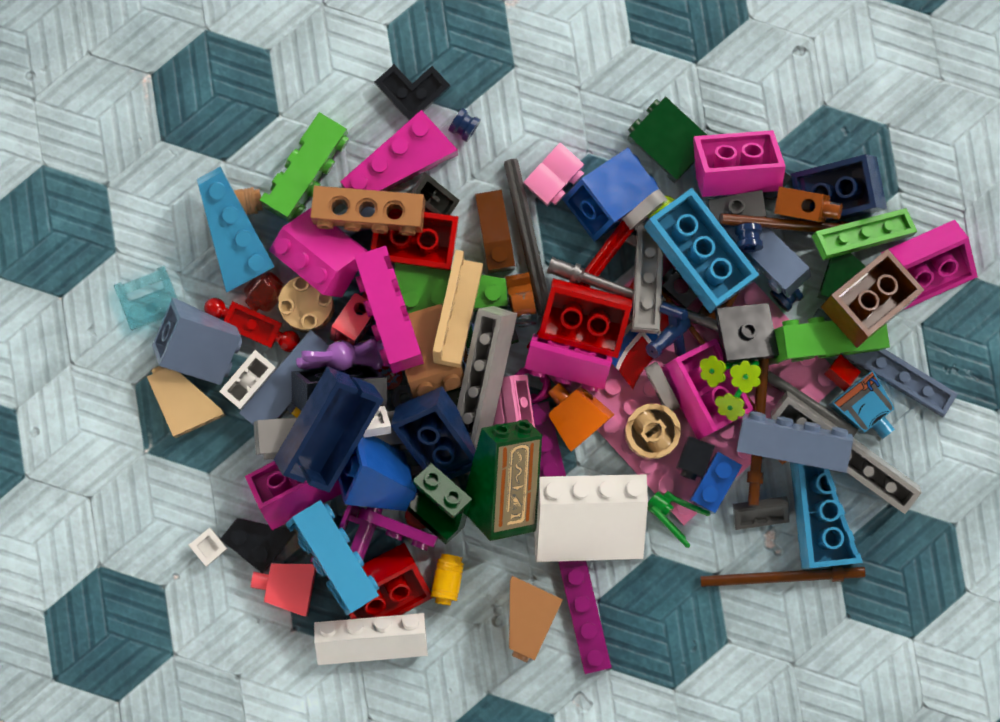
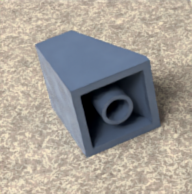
(196, 343)

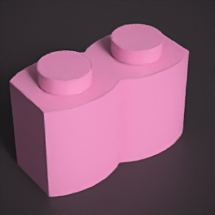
(554, 175)

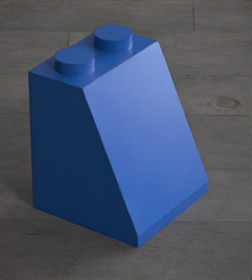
(610, 193)
(377, 477)

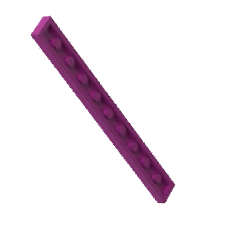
(574, 573)

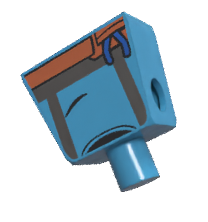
(866, 406)

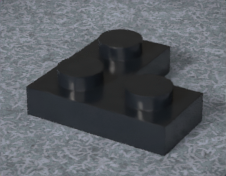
(415, 96)

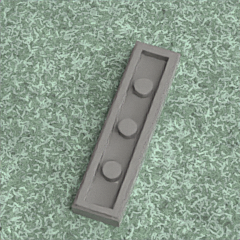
(647, 284)

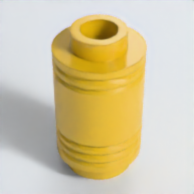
(447, 579)

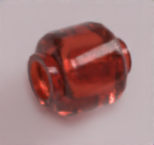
(263, 292)

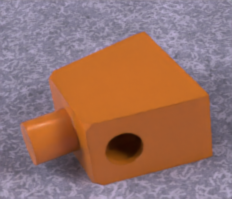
(577, 414)

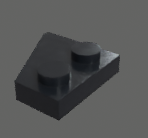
(256, 542)

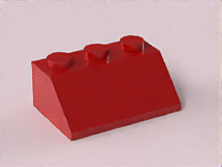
(427, 249)
(585, 318)
(398, 582)

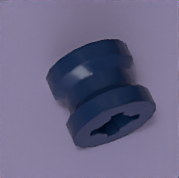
(464, 125)
(749, 237)
(784, 302)

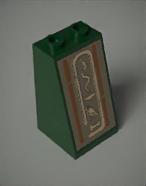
(505, 480)

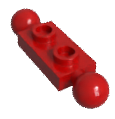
(253, 324)

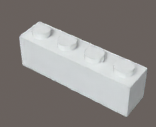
(370, 639)

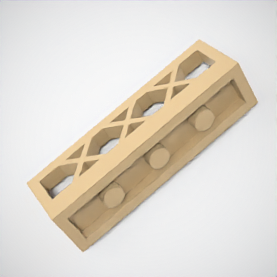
(457, 311)

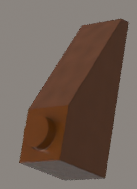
(495, 231)

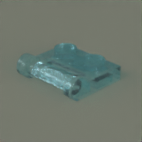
(150, 306)

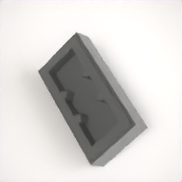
(740, 204)
(768, 512)

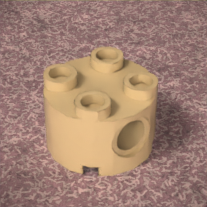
(305, 306)
(652, 431)

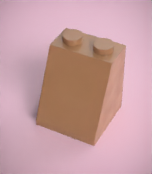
(430, 374)
(529, 618)

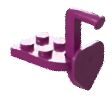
(371, 518)

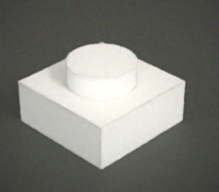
(379, 425)
(208, 546)

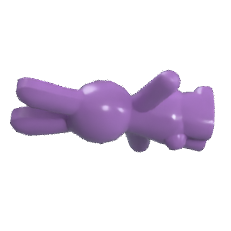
(343, 355)

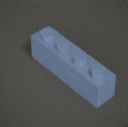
(776, 262)
(276, 393)
(795, 442)

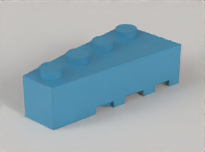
(233, 235)
(820, 520)
(334, 557)

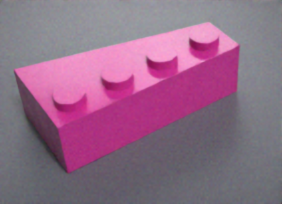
(402, 157)
(389, 310)

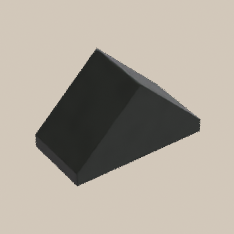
(436, 196)

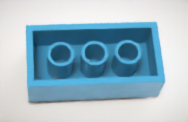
(701, 250)

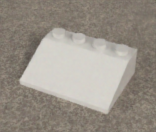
(591, 518)

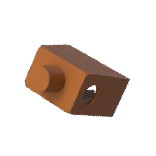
(797, 204)

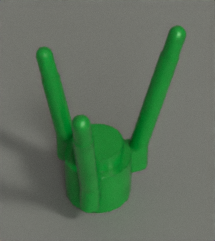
(661, 507)

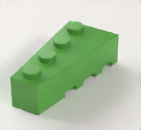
(305, 168)
(428, 286)
(822, 340)

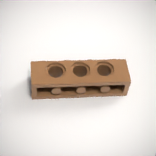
(328, 198)

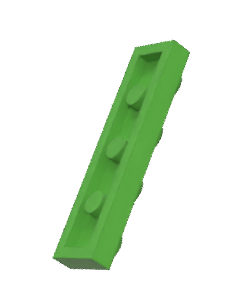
(864, 233)

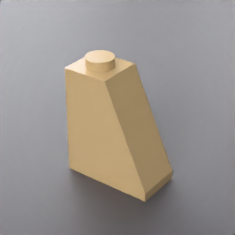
(182, 402)

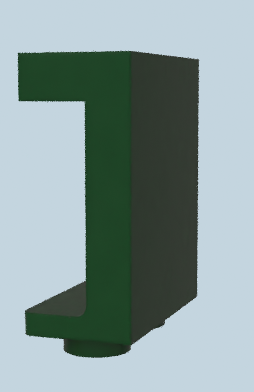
(666, 137)
(439, 504)

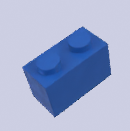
(715, 483)

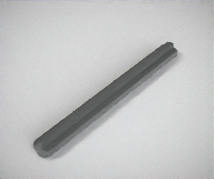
(527, 234)

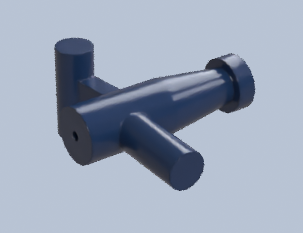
(673, 333)

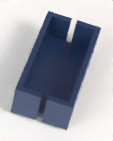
(328, 429)

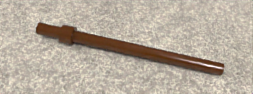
(777, 223)
(755, 476)
(836, 573)

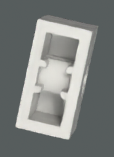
(248, 379)

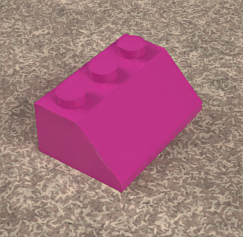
(738, 163)
(318, 254)
(937, 259)
(567, 363)
(695, 394)
(284, 497)

